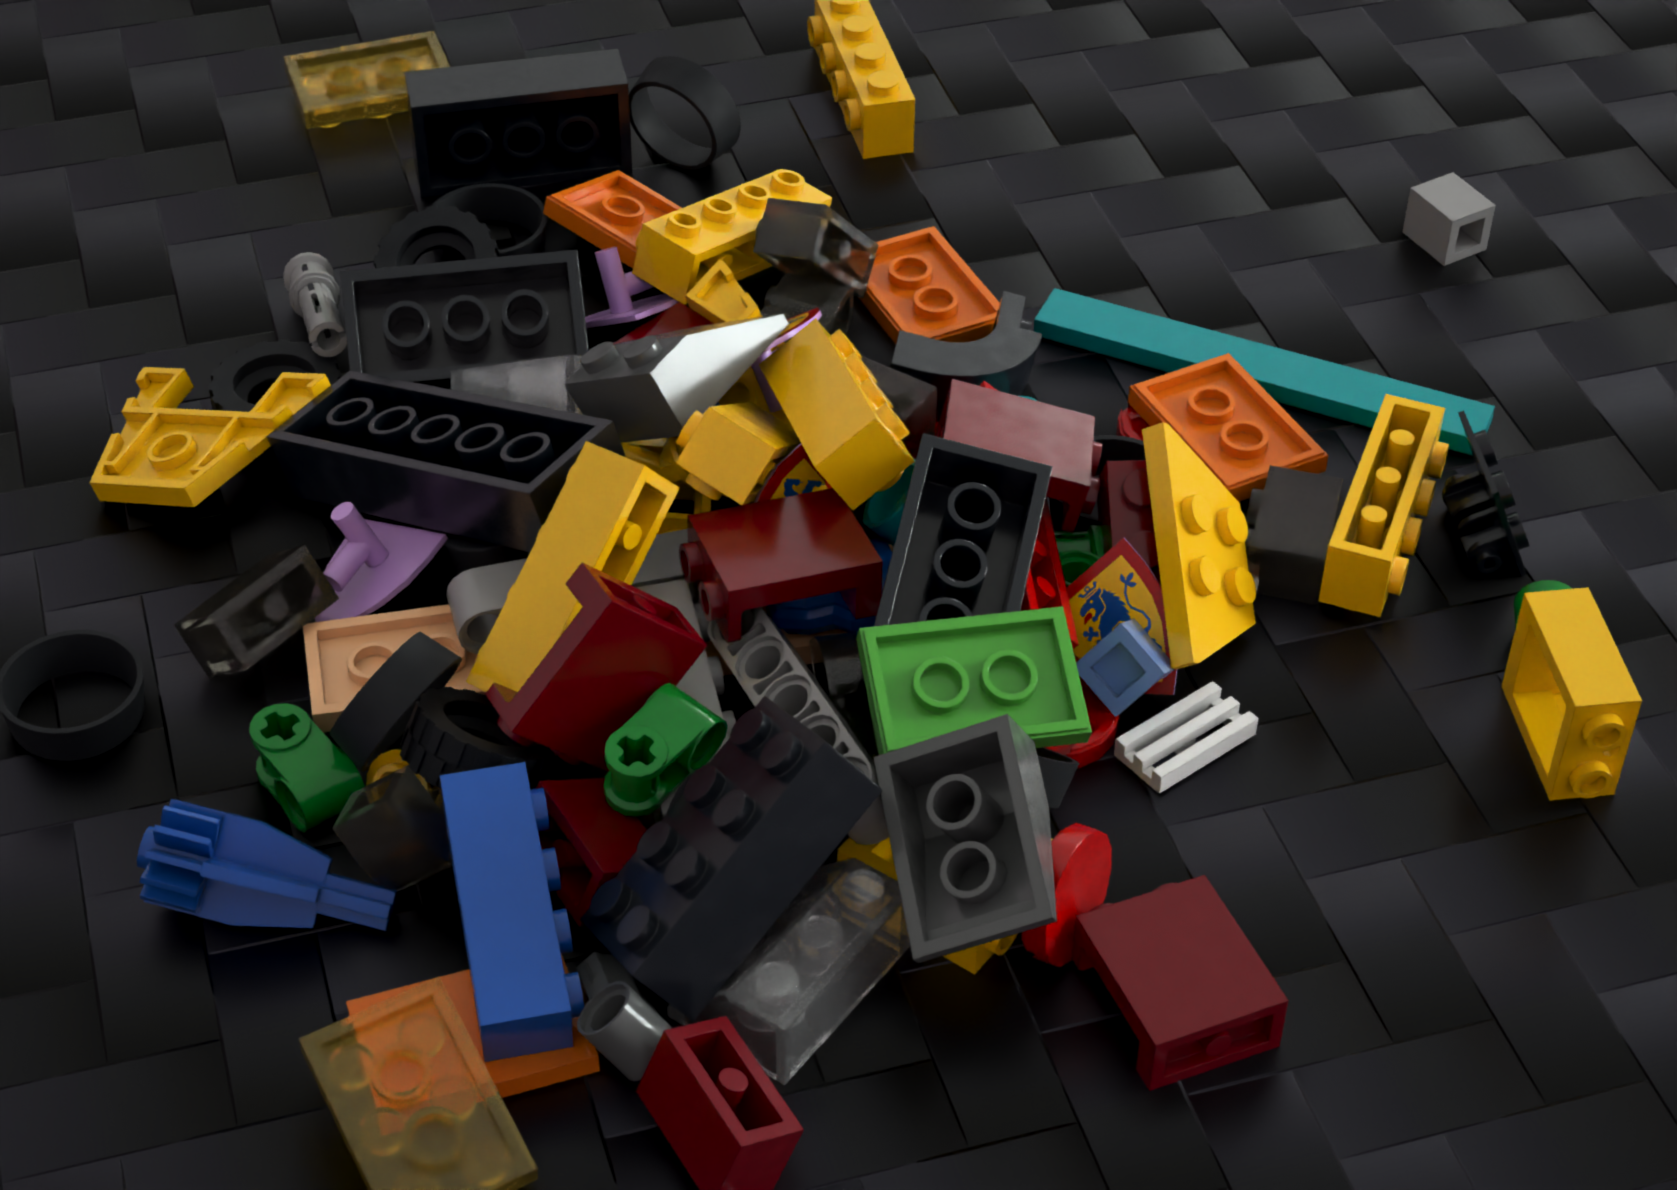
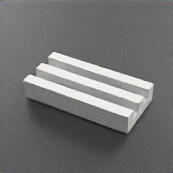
(1177, 731)

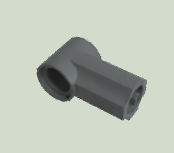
(618, 1015)

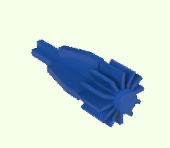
(249, 873)

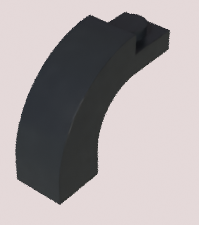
(1000, 358)

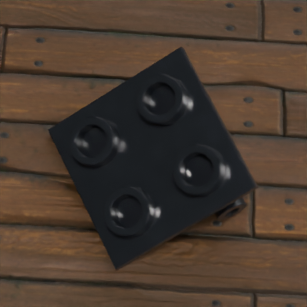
(1478, 509)

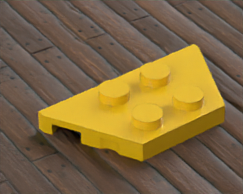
(1198, 550)

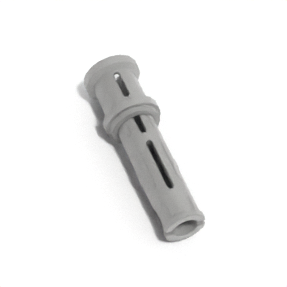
(303, 301)

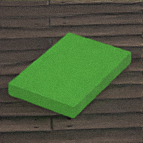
(972, 669)

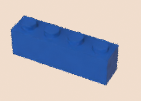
(508, 913)

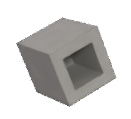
(1448, 218)

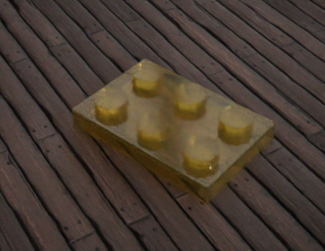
(359, 78)
(417, 1097)

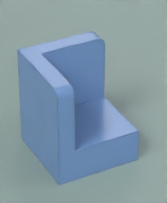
(1123, 666)

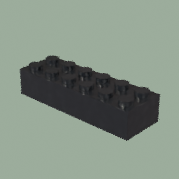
(435, 456)

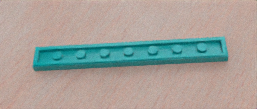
(1284, 374)

